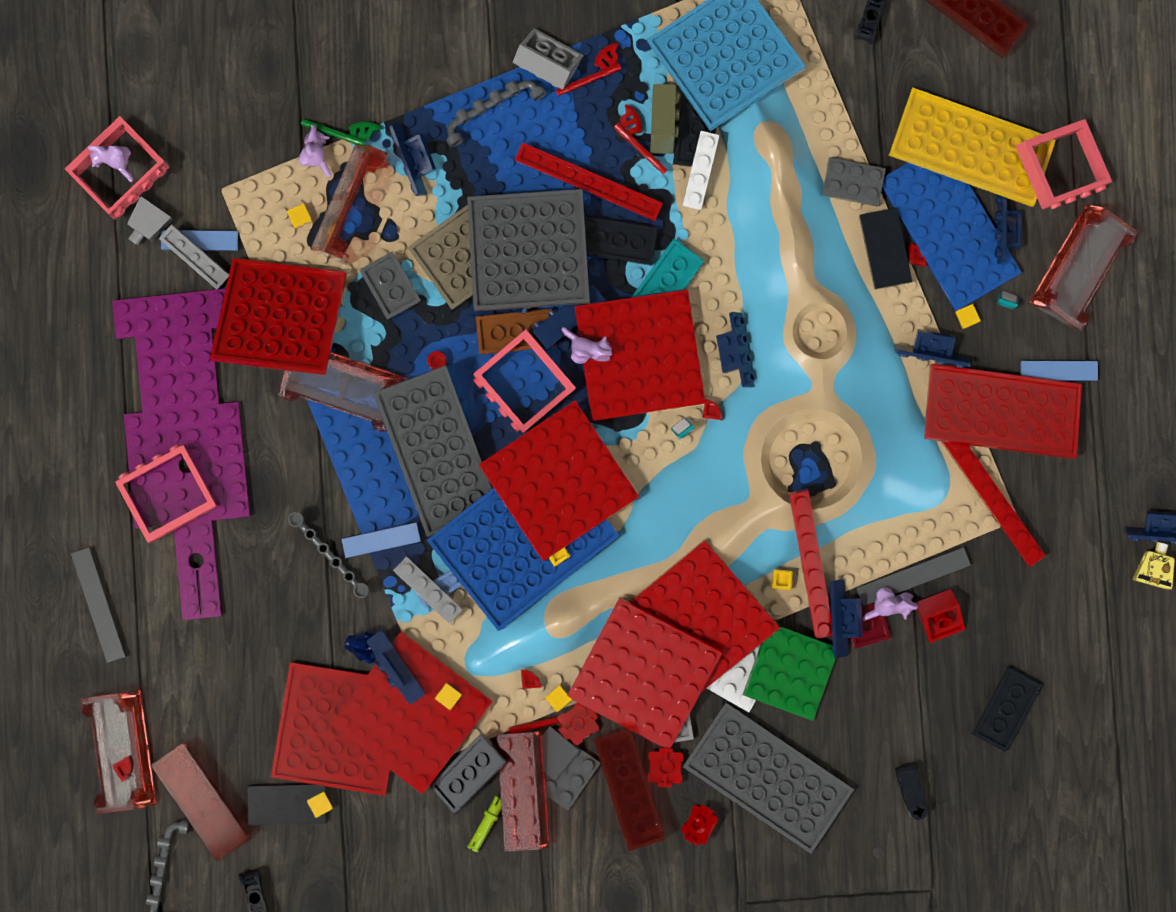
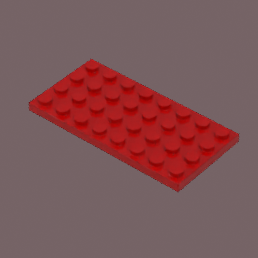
(1002, 411)

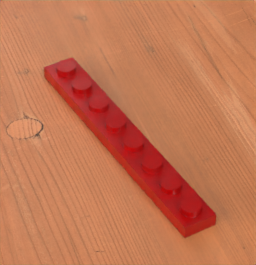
(588, 181)
(995, 502)
(811, 563)

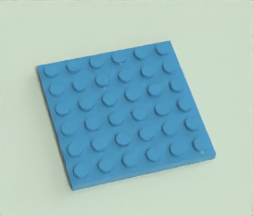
(725, 57)

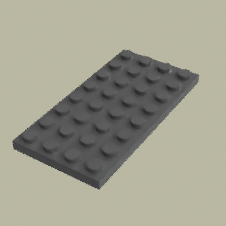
(433, 446)
(768, 778)

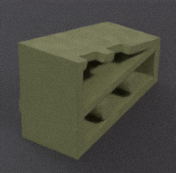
(663, 118)

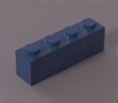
(551, 330)

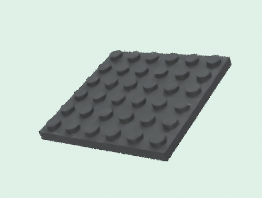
(528, 250)

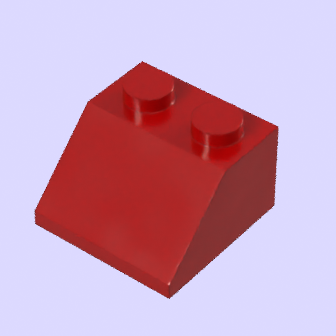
(940, 616)

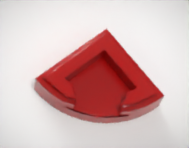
(915, 257)
(712, 411)
(529, 680)
(123, 768)

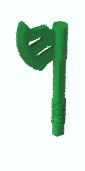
(360, 140)

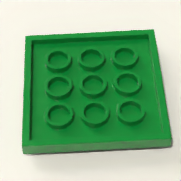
(790, 673)

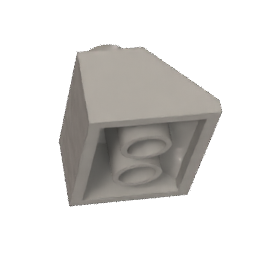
(547, 58)

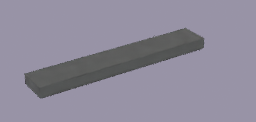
(915, 575)
(98, 605)

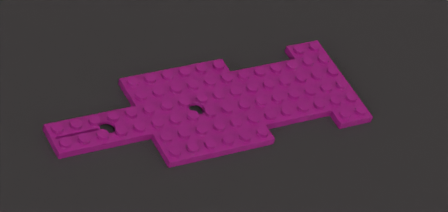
(183, 409)

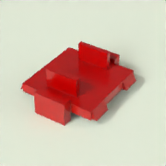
(577, 723)
(665, 767)
(700, 825)

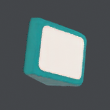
(1007, 300)
(682, 428)

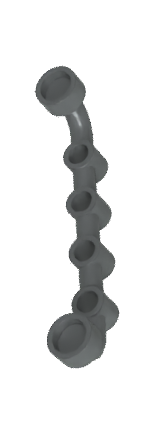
(481, 107)
(297, 520)
(161, 861)

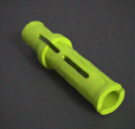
(486, 824)

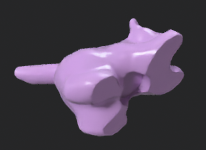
(313, 153)
(114, 156)
(584, 349)
(889, 604)

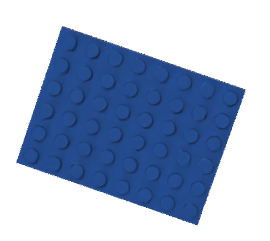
(500, 564)

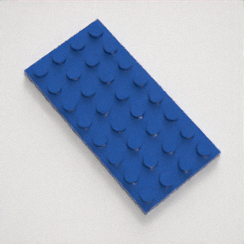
(950, 232)

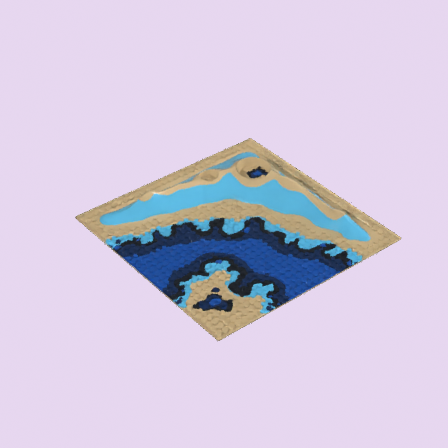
(828, 393)

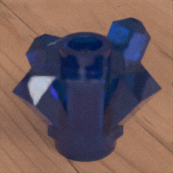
(359, 647)

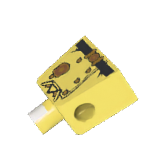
(1156, 568)

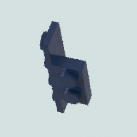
(415, 157)
(1008, 229)
(933, 347)
(735, 352)
(1158, 527)
(845, 618)
(395, 668)

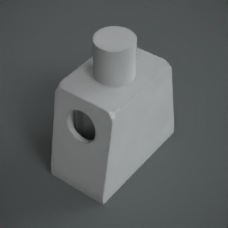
(147, 221)

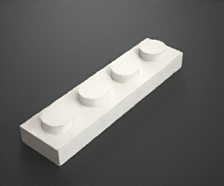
(700, 170)

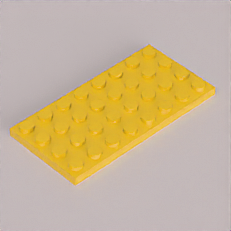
(966, 146)

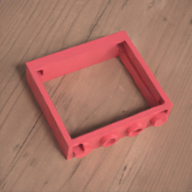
(106, 139)
(1036, 173)
(493, 396)
(180, 521)

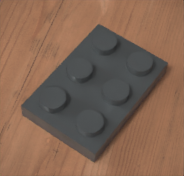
(853, 182)
(390, 285)
(572, 780)

